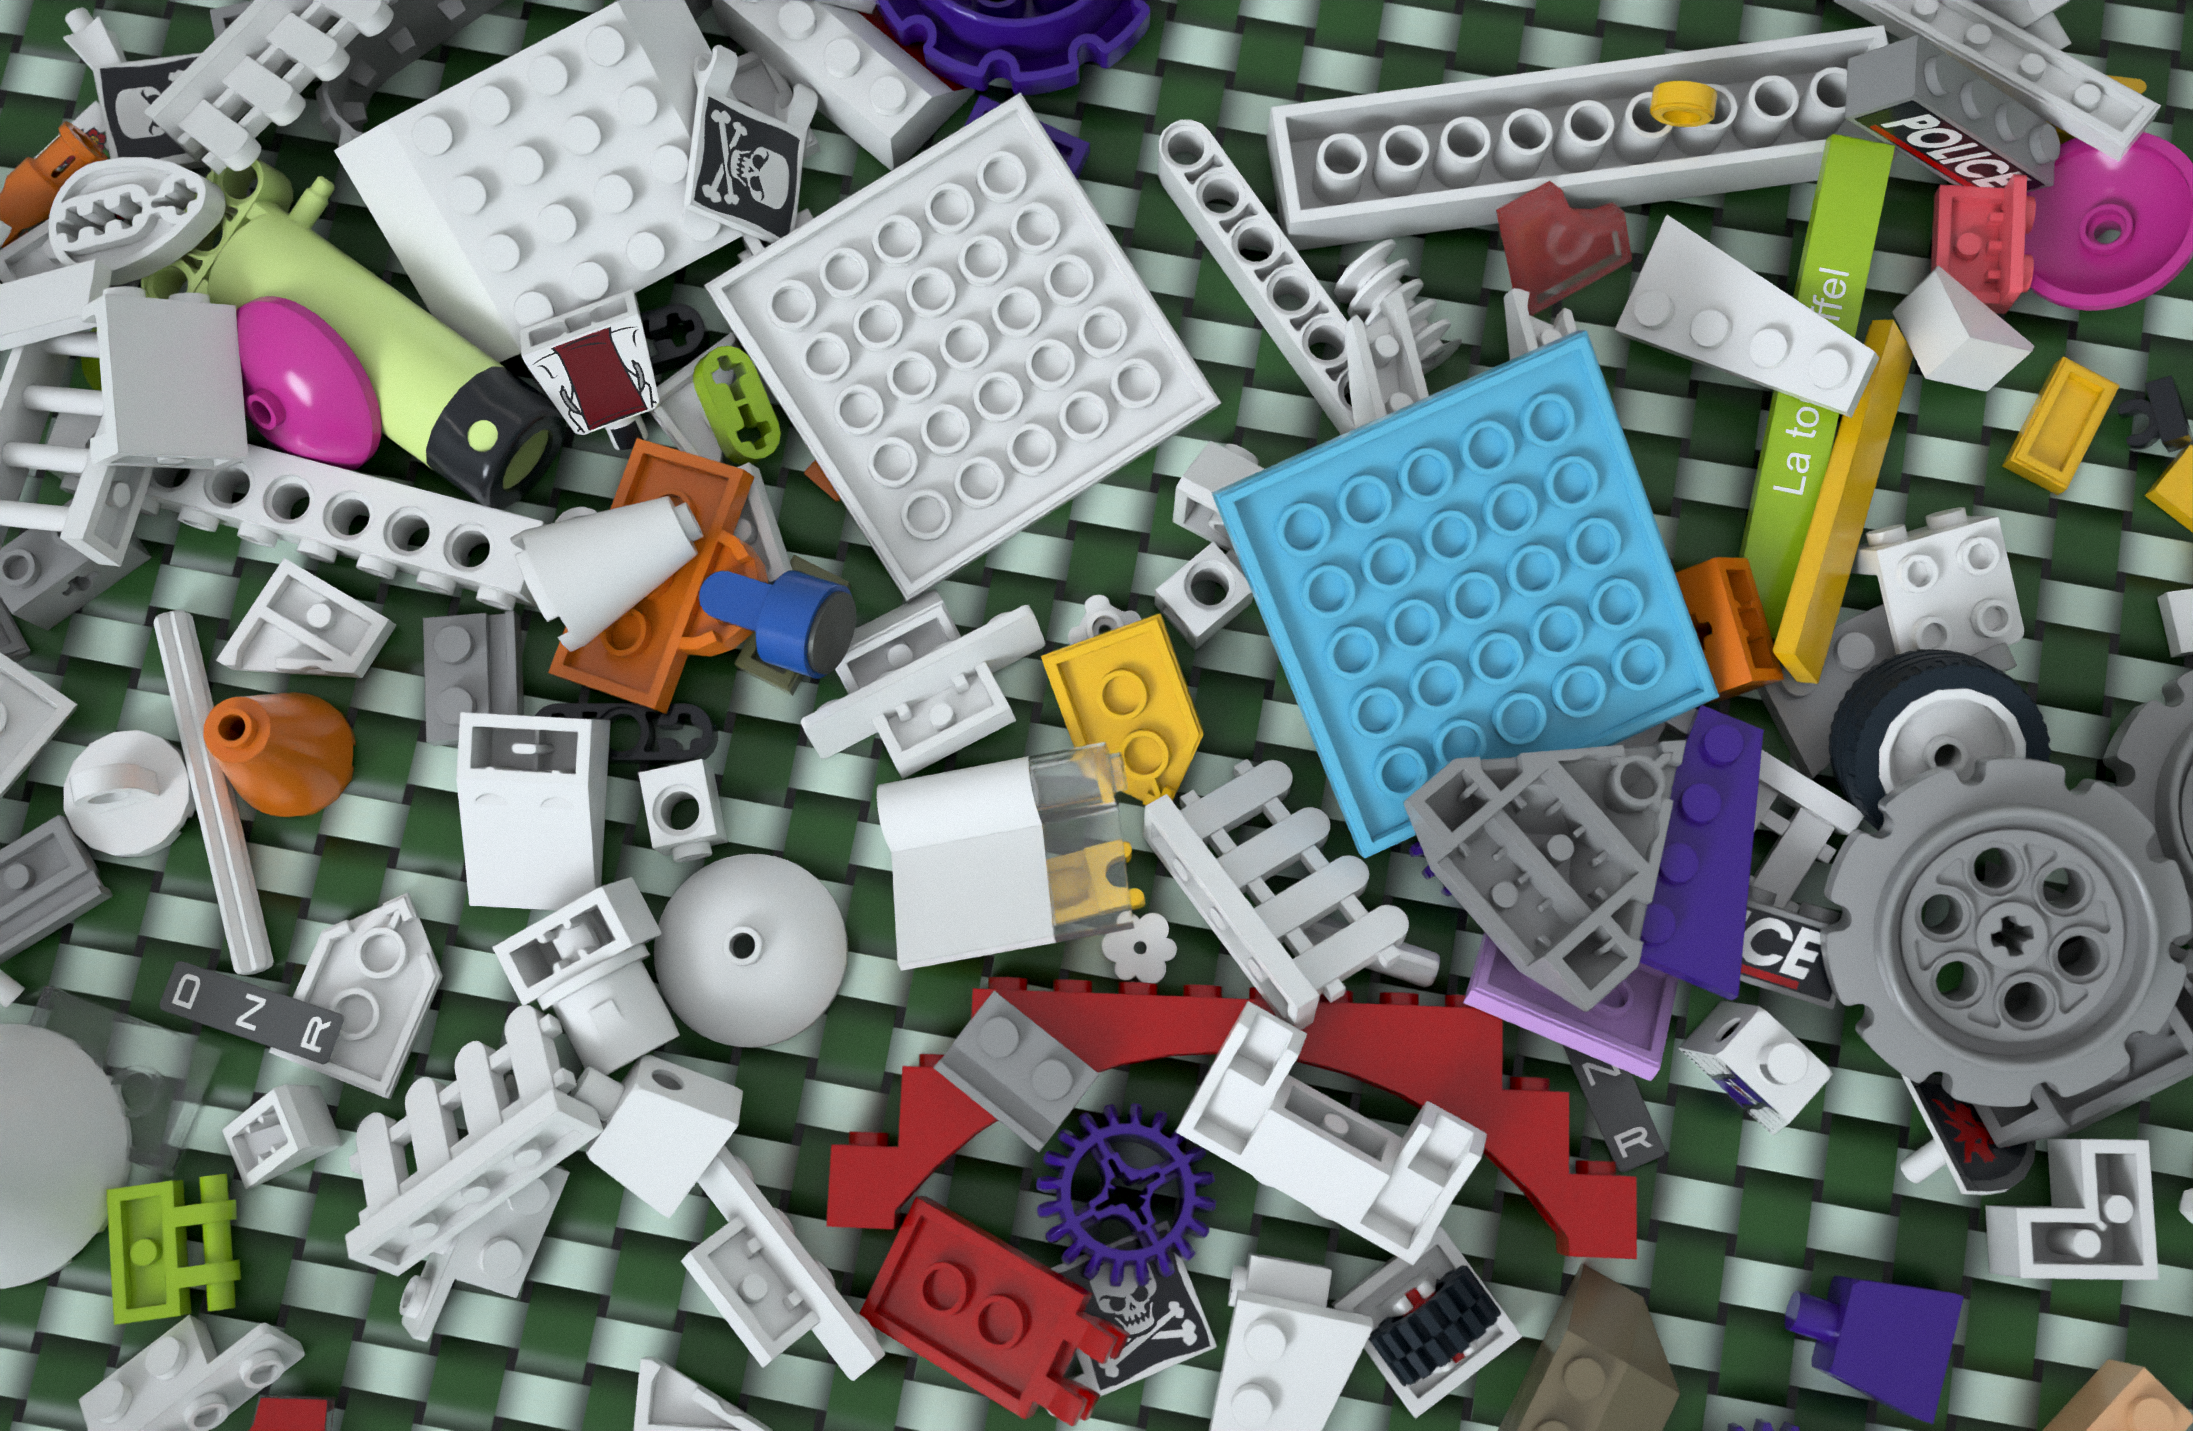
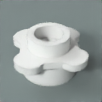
(1100, 614)

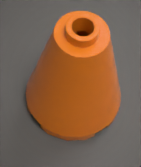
(282, 751)

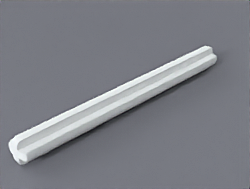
(213, 796)

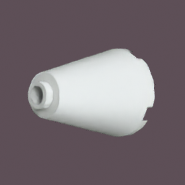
(604, 563)

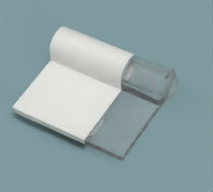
(1007, 855)

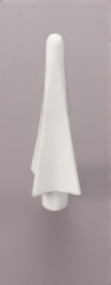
(92, 39)

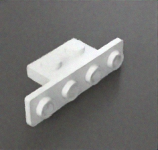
(933, 701)
(489, 1252)
(767, 1278)
(185, 1384)

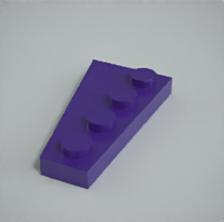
(1704, 871)

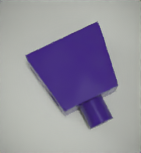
(1881, 1339)

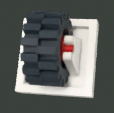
(1429, 1322)

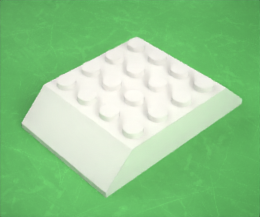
(546, 175)

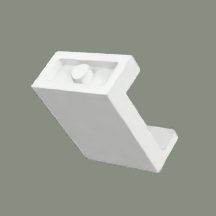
(168, 381)

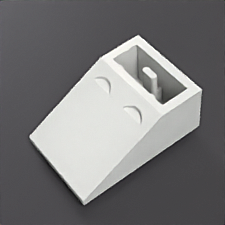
(532, 808)

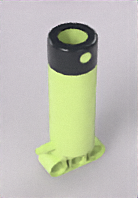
(431, 384)

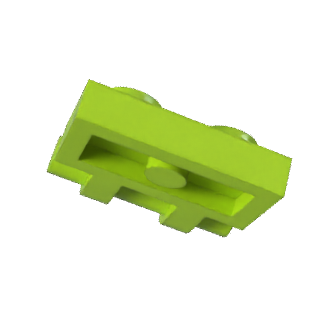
(152, 1254)

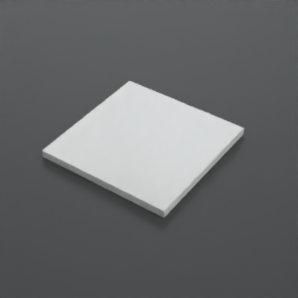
(963, 346)

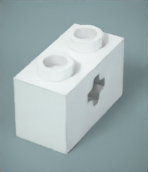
(576, 938)

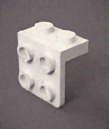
(1944, 583)

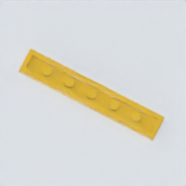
(1842, 510)

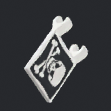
(126, 93)
(742, 160)
(1161, 1318)

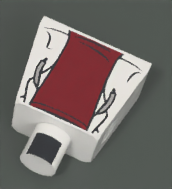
(596, 367)

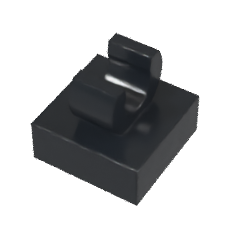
(2165, 417)

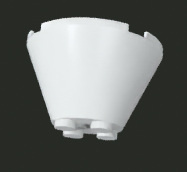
(55, 1152)

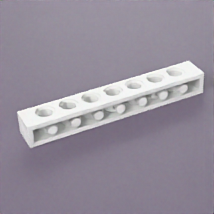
(335, 500)

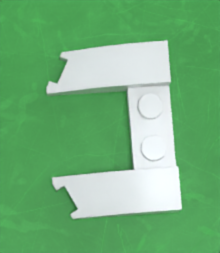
(1386, 363)

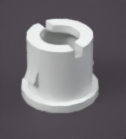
(612, 1012)

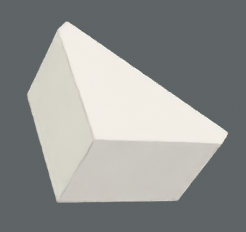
(1957, 334)
(281, 1133)

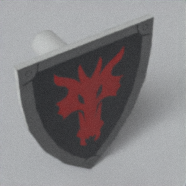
(1962, 1144)

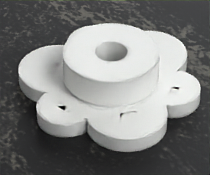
(1149, 966)

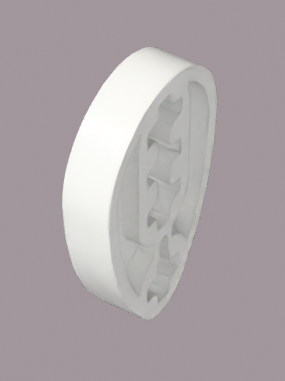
(121, 187)

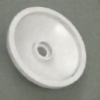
(795, 958)

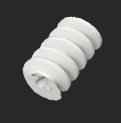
(1372, 279)

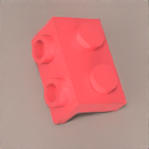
(1982, 239)

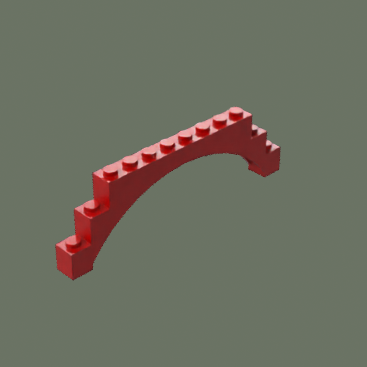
(1395, 1045)

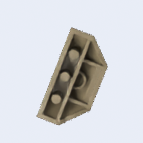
(1596, 1366)

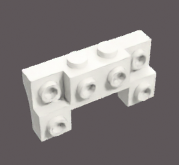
(1322, 1150)

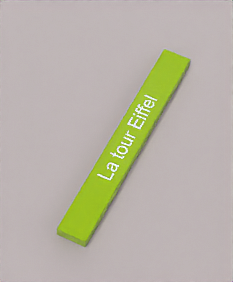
(1798, 432)

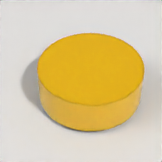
(1683, 103)

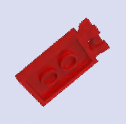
(988, 1314)

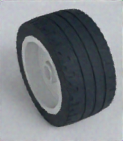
(1923, 703)

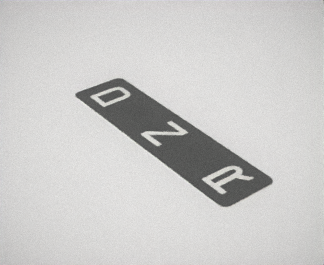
(252, 1012)
(1617, 1111)

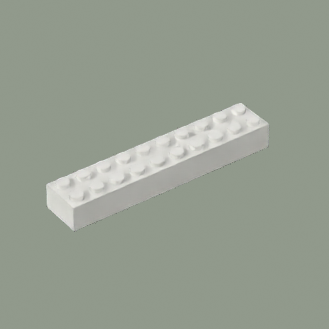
(1471, 146)

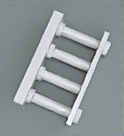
(106, 495)

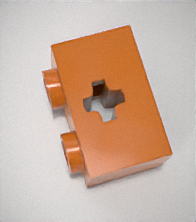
(1727, 603)

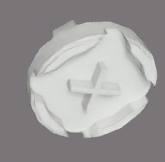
(129, 794)

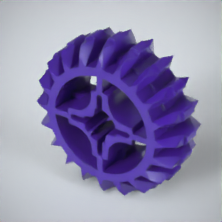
(1140, 1223)

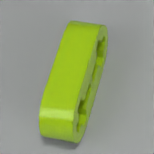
(736, 405)

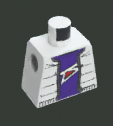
(1756, 1063)

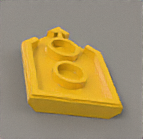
(1133, 697)

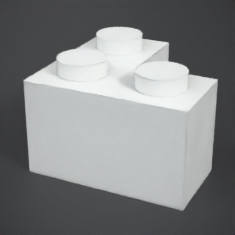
(2096, 1219)

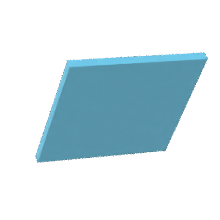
(1467, 584)

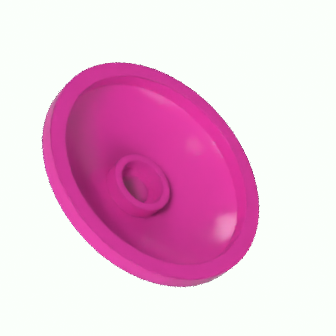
(2140, 196)
(305, 385)

